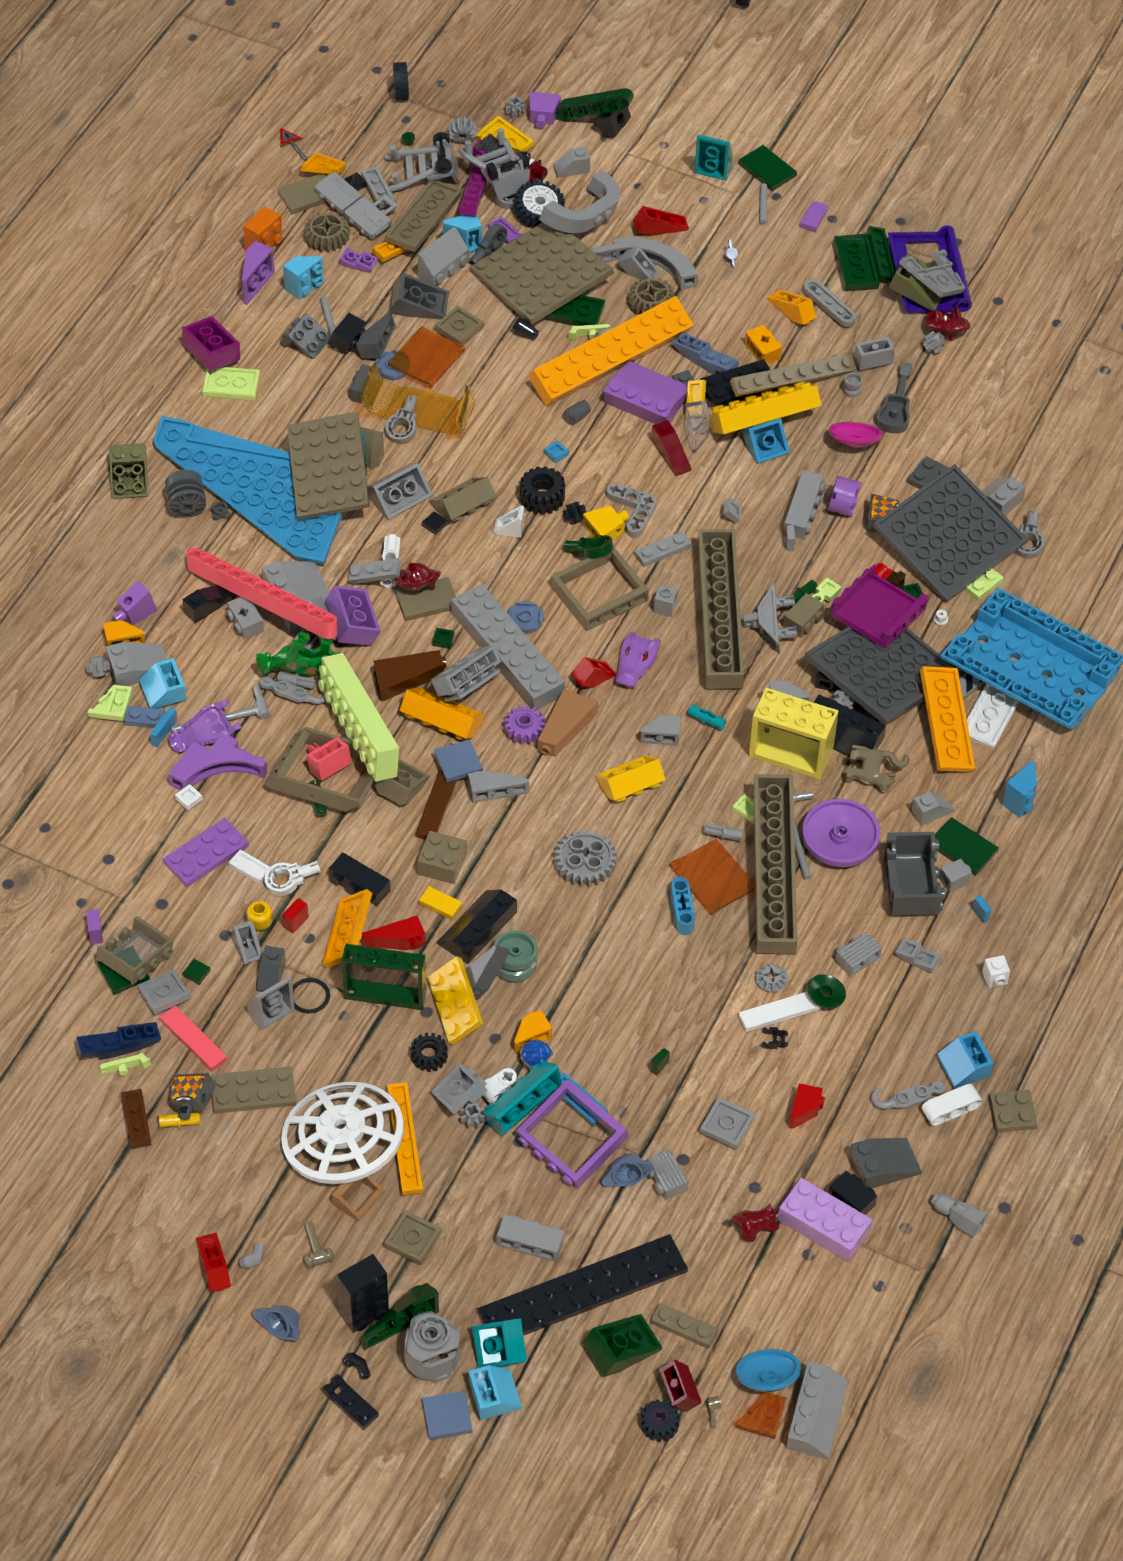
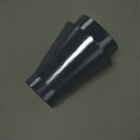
(525, 329)

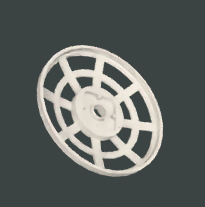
(342, 1138)

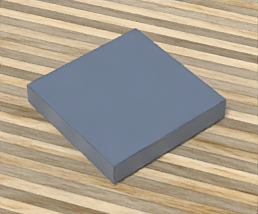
(457, 760)
(447, 1415)

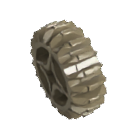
(337, 233)
(649, 293)

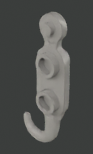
(291, 691)
(910, 1096)

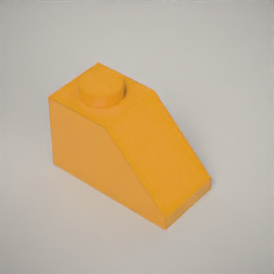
(121, 631)
(532, 1027)

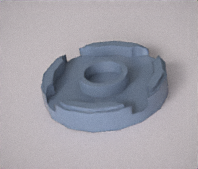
(388, 372)
(527, 616)

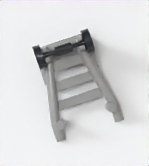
(441, 168)
(503, 183)

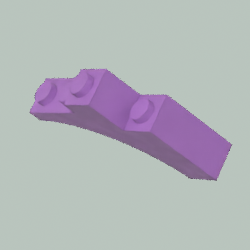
(222, 757)

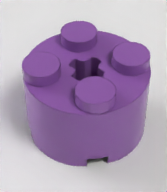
(844, 496)

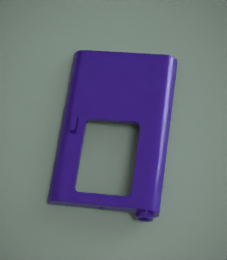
(946, 241)

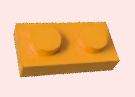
(387, 251)

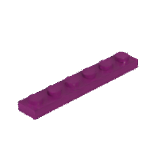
(473, 193)

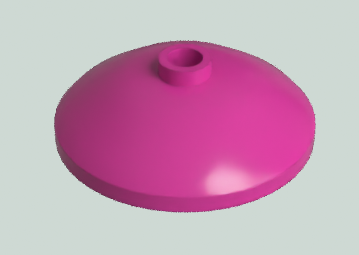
(855, 434)

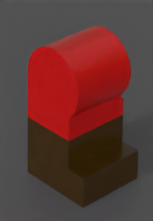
(891, 576)

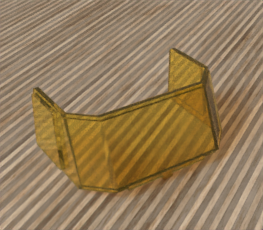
(432, 409)

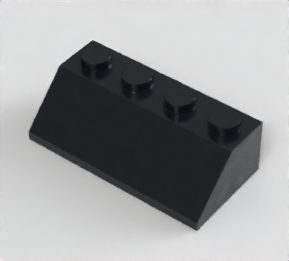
(853, 728)
(479, 924)

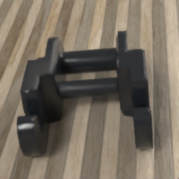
(775, 1032)

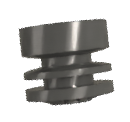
(185, 493)

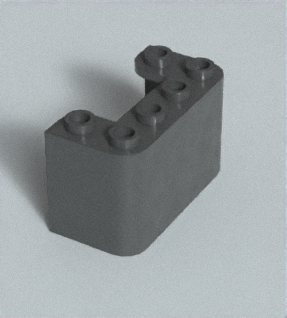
(913, 874)

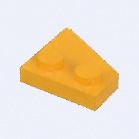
(323, 164)

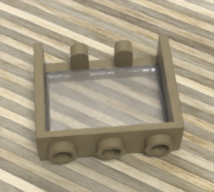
(136, 950)

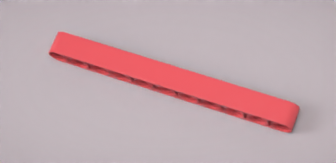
(262, 593)

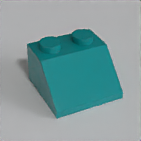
(499, 1343)

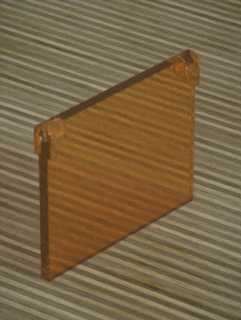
(426, 356)
(713, 876)

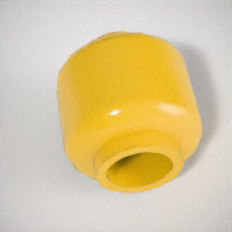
(260, 914)

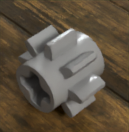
(515, 106)
(934, 342)
(98, 666)
(843, 698)
(472, 1115)

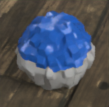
(534, 1053)

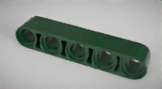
(595, 104)

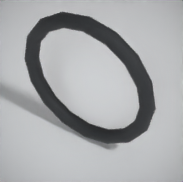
(324, 1003)

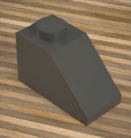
(271, 967)

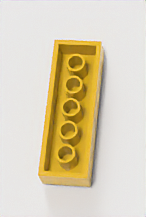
(765, 407)

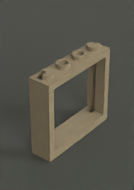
(607, 611)

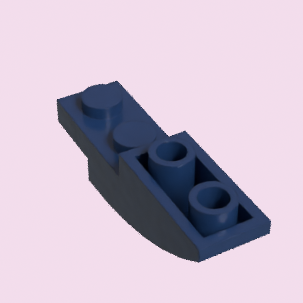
(118, 1043)

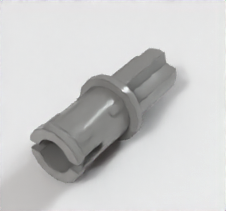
(296, 680)
(724, 831)

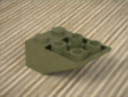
(913, 288)
(128, 470)

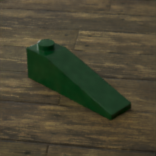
(416, 1301)

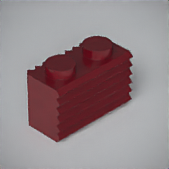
(680, 1385)

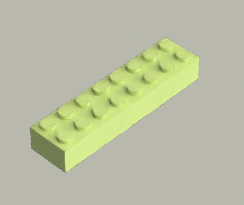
(359, 717)

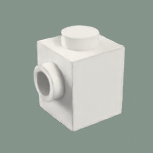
(996, 971)

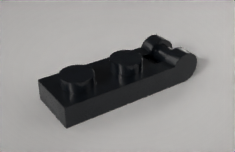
(350, 1402)

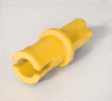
(169, 1120)

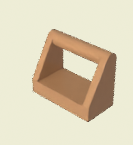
(345, 1190)

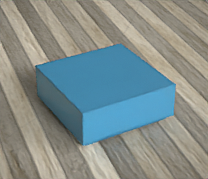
(556, 452)
(982, 909)

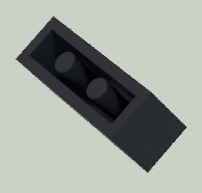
(359, 877)

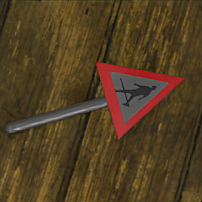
(288, 137)

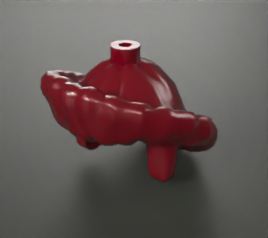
(946, 323)
(417, 577)

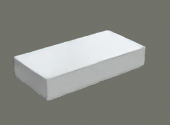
(249, 866)

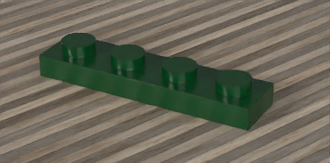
(881, 253)

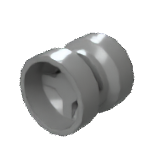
(852, 385)

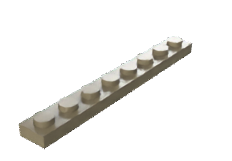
(792, 374)

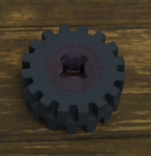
(656, 1427)

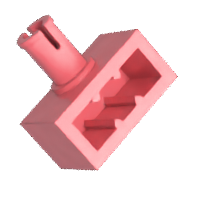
(328, 758)

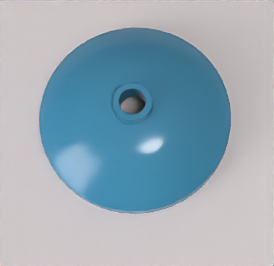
(768, 1370)

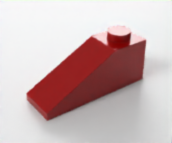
(655, 222)
(399, 935)
(213, 1262)

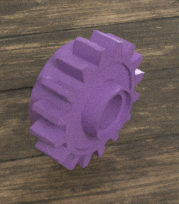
(524, 724)

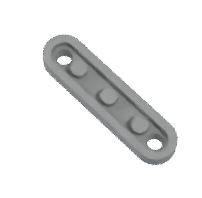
(829, 303)

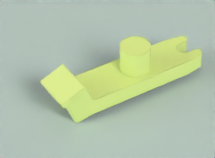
(586, 330)
(122, 1064)

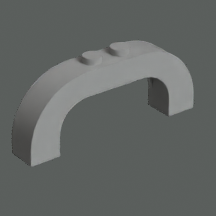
(584, 220)

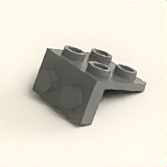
(306, 335)

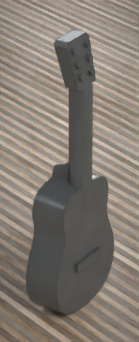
(894, 413)

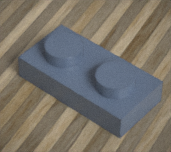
(143, 716)

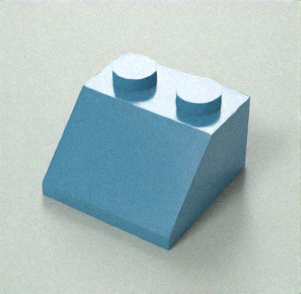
(766, 440)
(1021, 791)

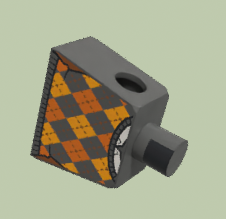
(878, 508)
(191, 1093)

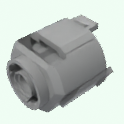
(420, 1346)

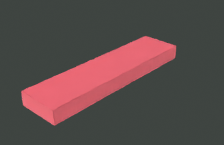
(193, 1038)

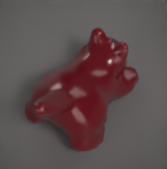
(755, 1221)

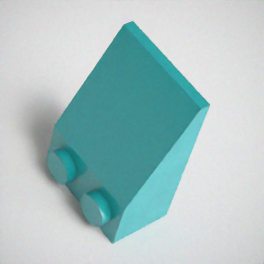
(713, 157)

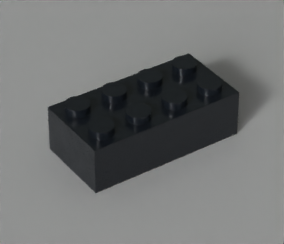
(719, 389)
(363, 1293)

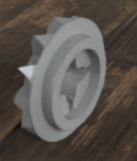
(765, 982)

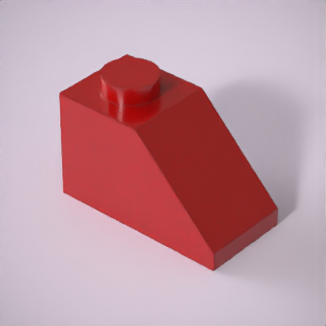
(592, 672)
(806, 1104)

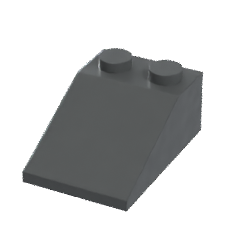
(418, 298)
(883, 1161)

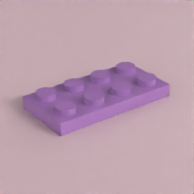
(205, 852)

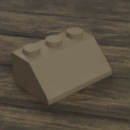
(463, 498)

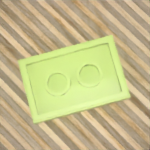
(231, 383)

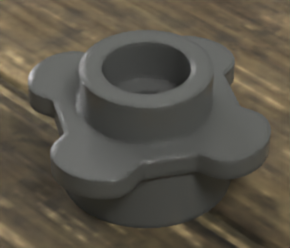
(220, 510)

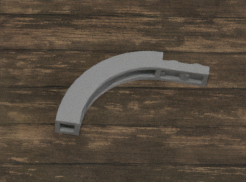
(658, 253)

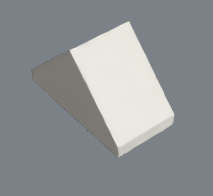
(510, 523)

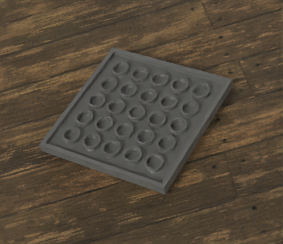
(950, 533)
(875, 677)

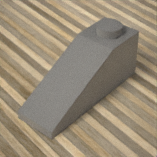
(493, 785)

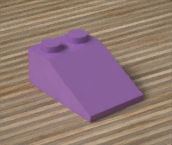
(257, 269)

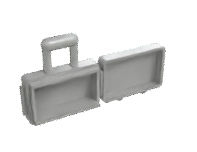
(356, 208)

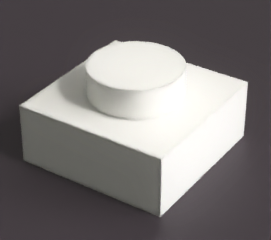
(188, 797)

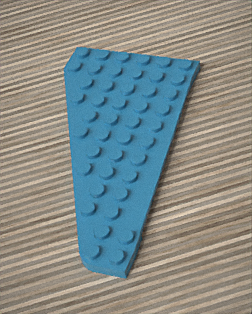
(252, 482)

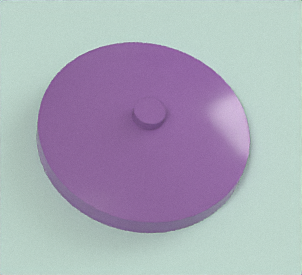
(841, 832)

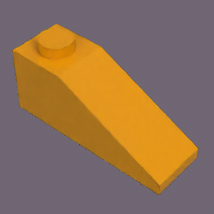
(794, 306)

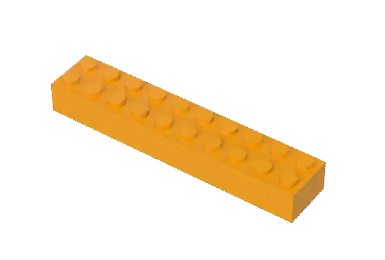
(610, 351)

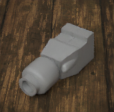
(961, 1214)

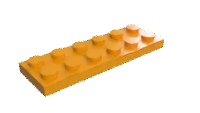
(947, 719)

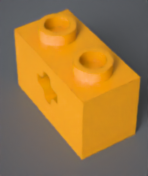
(763, 344)

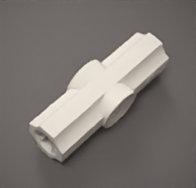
(390, 551)

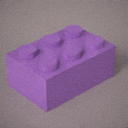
(354, 615)

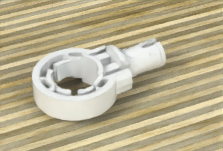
(296, 872)

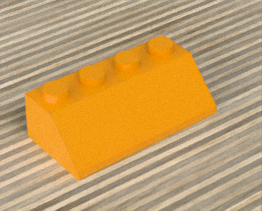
(447, 715)

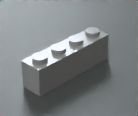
(804, 503)

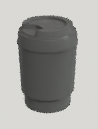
(576, 412)

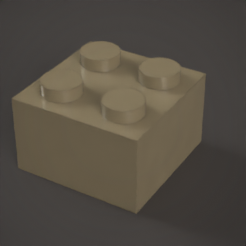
(442, 857)

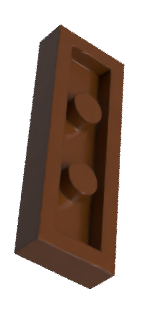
(136, 1118)

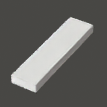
(777, 1011)

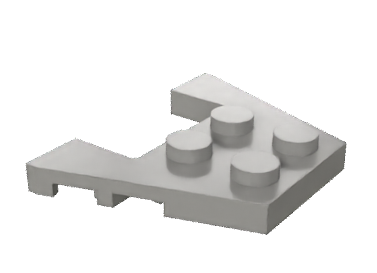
(939, 278)

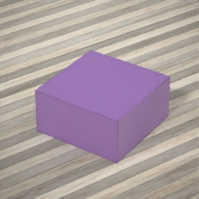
(94, 926)

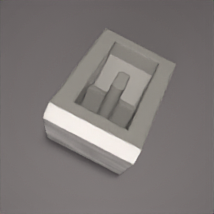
(247, 942)

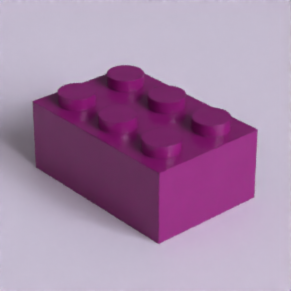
(211, 343)

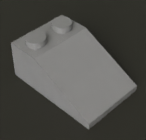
(132, 660)
(272, 1004)

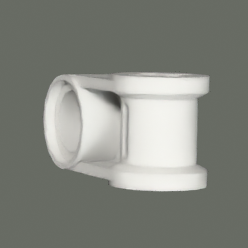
(498, 1084)

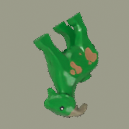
(295, 657)

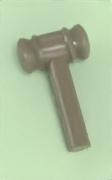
(317, 1256)

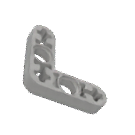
(639, 504)

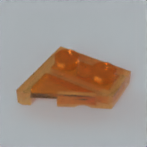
(763, 1416)

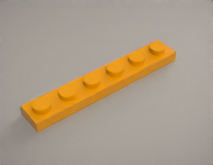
(407, 1153)

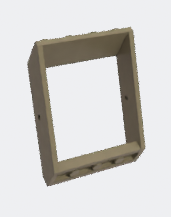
(279, 782)

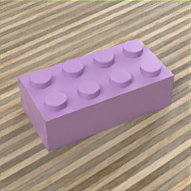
(824, 1219)

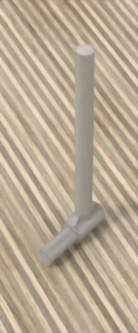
(260, 709)
(798, 845)

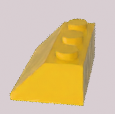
(631, 777)

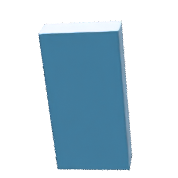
(163, 727)

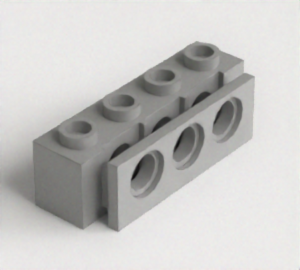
(467, 674)

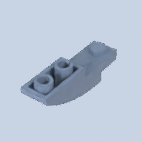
(702, 355)

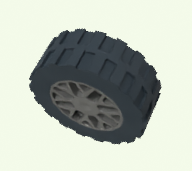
(400, 78)

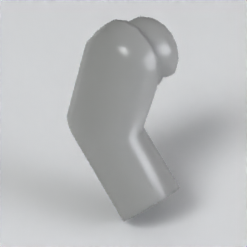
(254, 1258)

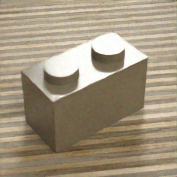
(804, 614)

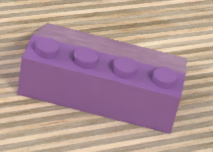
(645, 393)

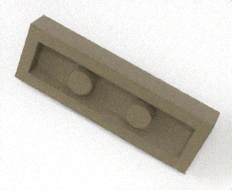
(684, 1325)

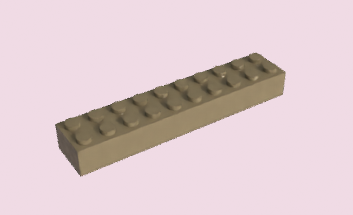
(720, 609)
(774, 864)

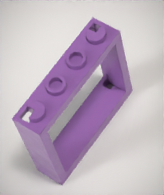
(555, 1165)

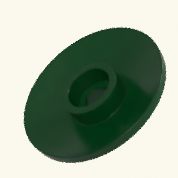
(826, 991)

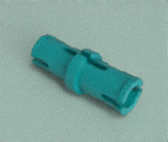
(707, 717)

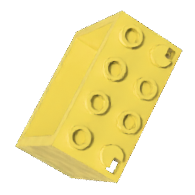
(788, 749)

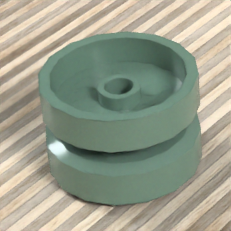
(522, 958)

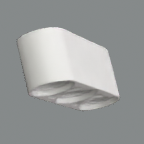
(952, 1104)

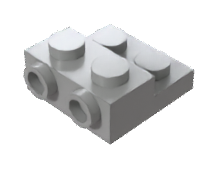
(460, 1088)

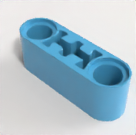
(684, 896)

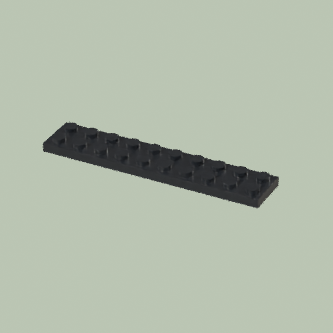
(589, 1286)

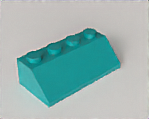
(523, 1097)

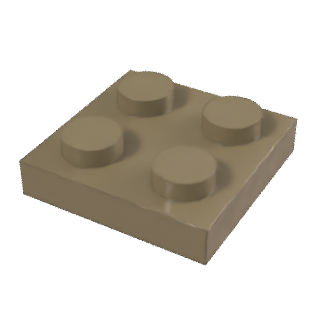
(459, 325)
(1013, 1111)
(412, 1237)

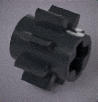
(574, 511)

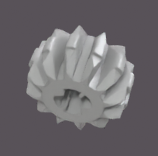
(462, 129)

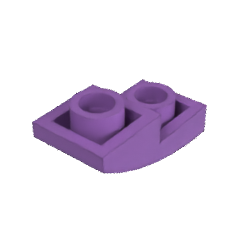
(358, 261)

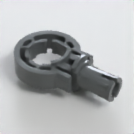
(488, 244)

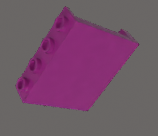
(877, 608)

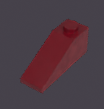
(670, 447)

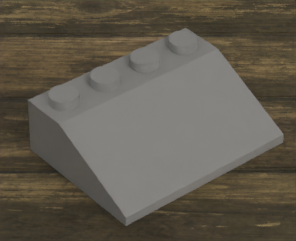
(299, 579)

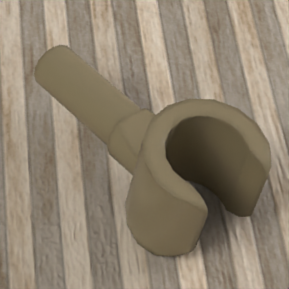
(713, 1403)

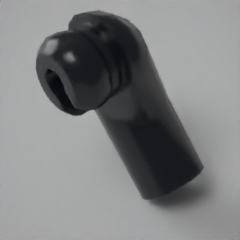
(359, 1362)

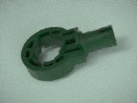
(589, 546)

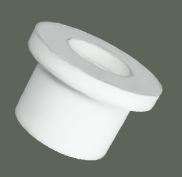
(940, 617)

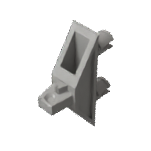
(767, 620)

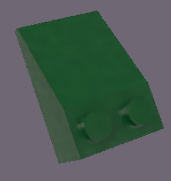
(621, 1344)

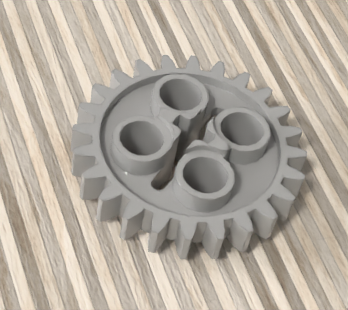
(585, 857)

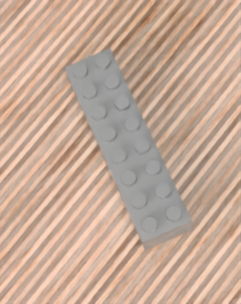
(520, 660)

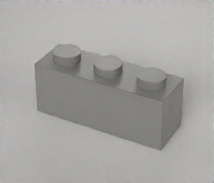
(530, 1237)

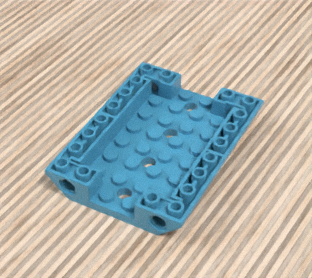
(1043, 648)

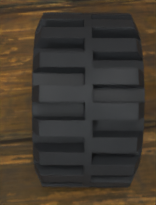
(542, 501)

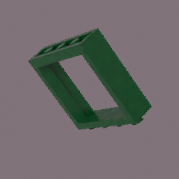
(380, 992)

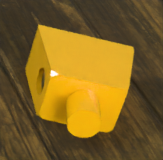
(605, 522)

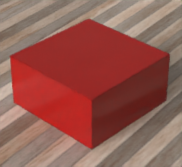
(295, 915)

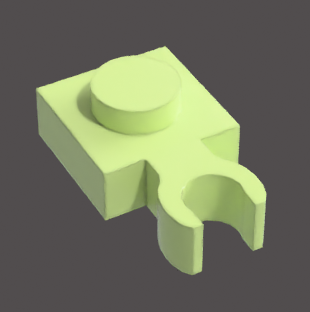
(827, 590)

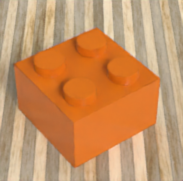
(264, 228)

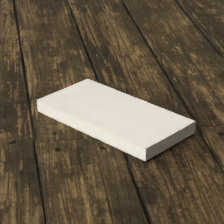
(990, 716)

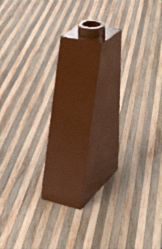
(406, 672)

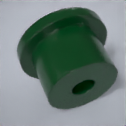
(408, 138)

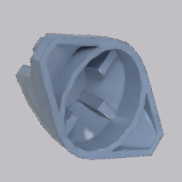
(627, 1170)
(279, 1321)

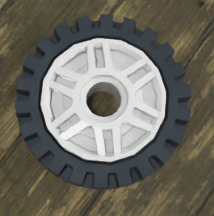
(532, 198)

